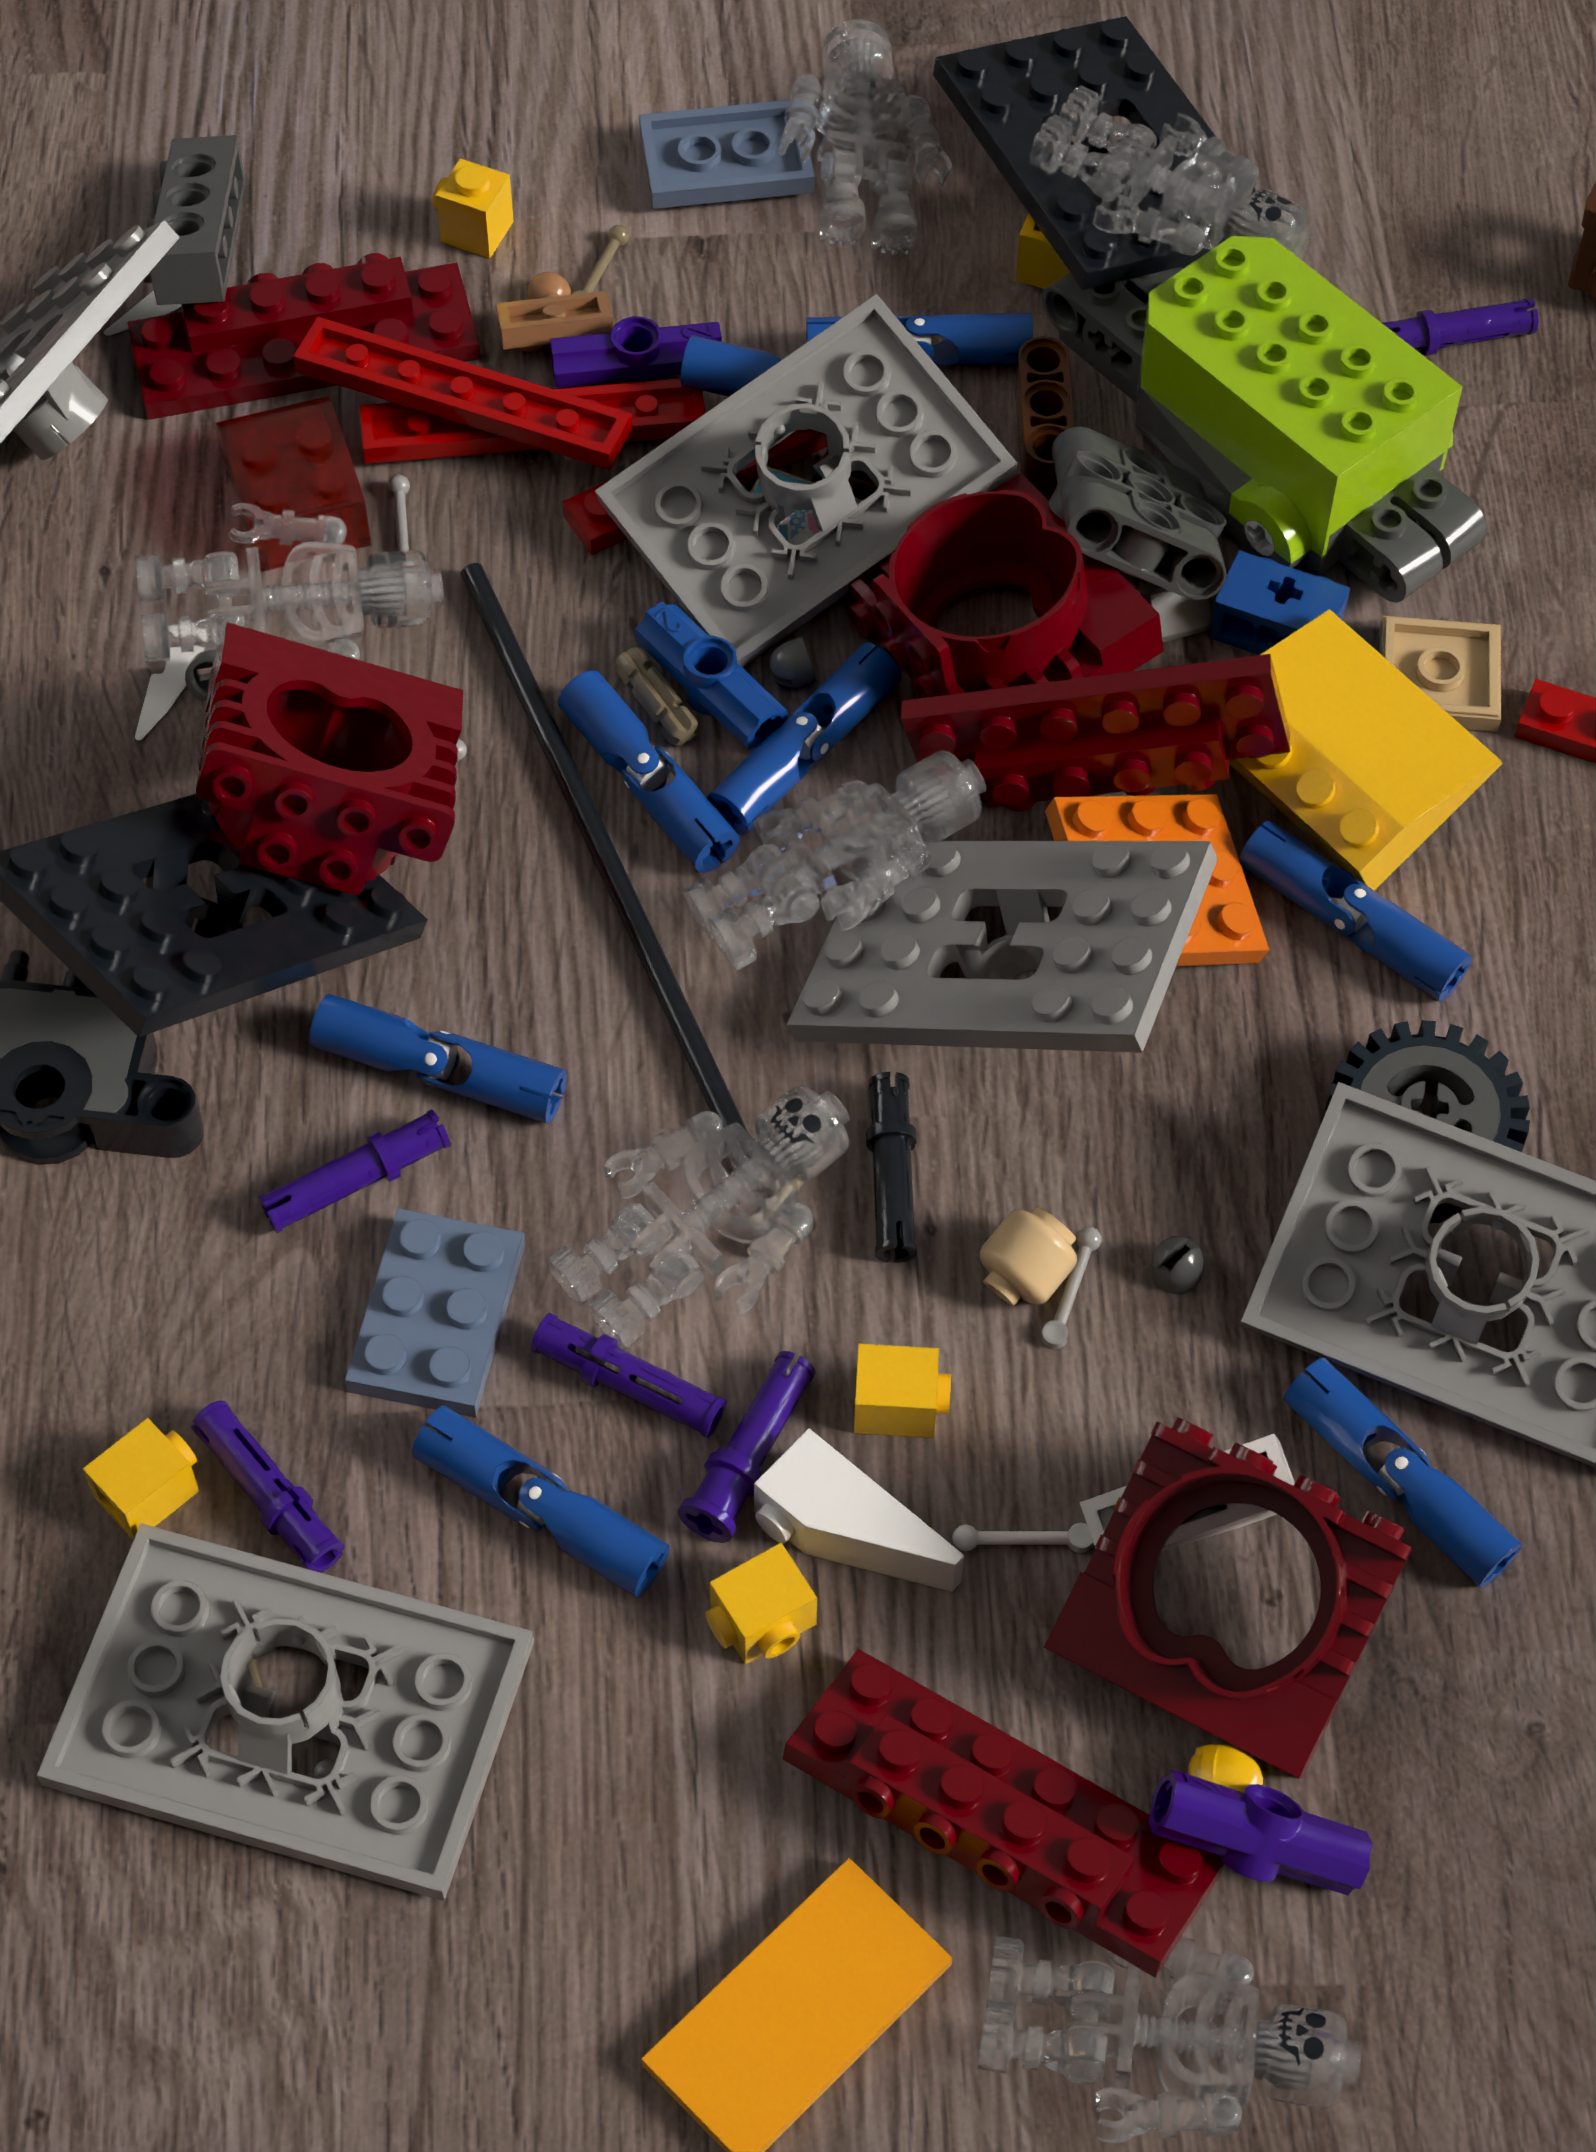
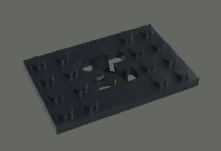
(1020, 83)
(137, 939)

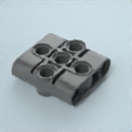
(1138, 513)

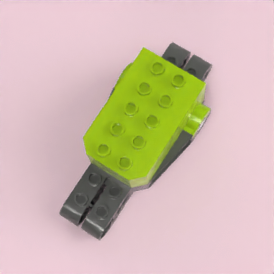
(1287, 407)

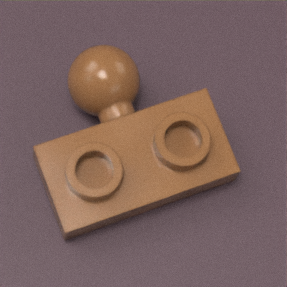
(552, 314)

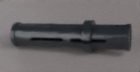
(891, 1141)

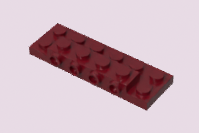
(247, 343)
(1107, 730)
(1003, 1811)

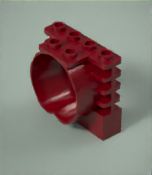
(1009, 536)
(326, 760)
(1118, 1634)

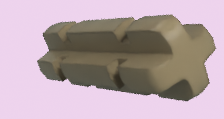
(656, 696)

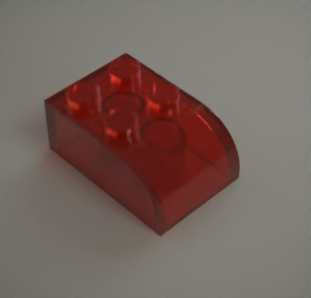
(297, 463)

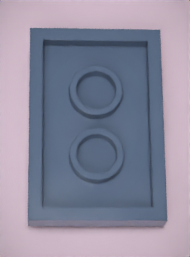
(721, 155)
(435, 1312)

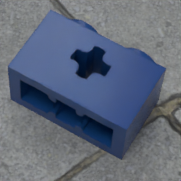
(1269, 602)

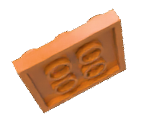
(1227, 920)

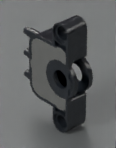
(105, 1078)

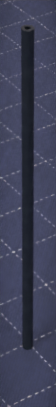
(601, 848)

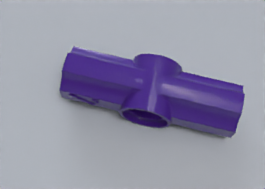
(628, 354)
(1260, 1832)

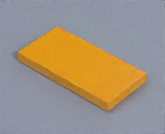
(796, 2012)

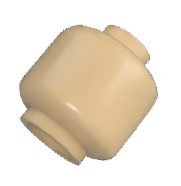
(1028, 1257)

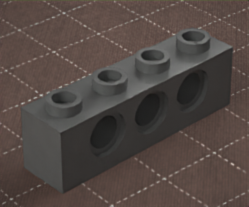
(203, 205)

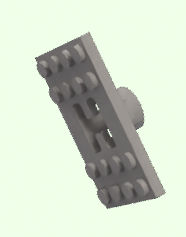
(38, 380)
(882, 415)
(1096, 963)
(1363, 1232)
(177, 1662)

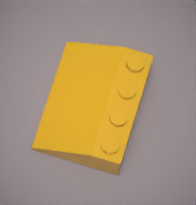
(1368, 752)

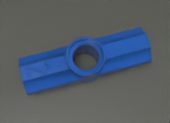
(710, 674)

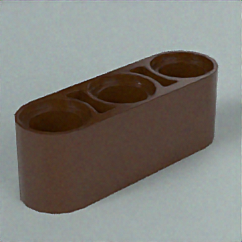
(1042, 407)

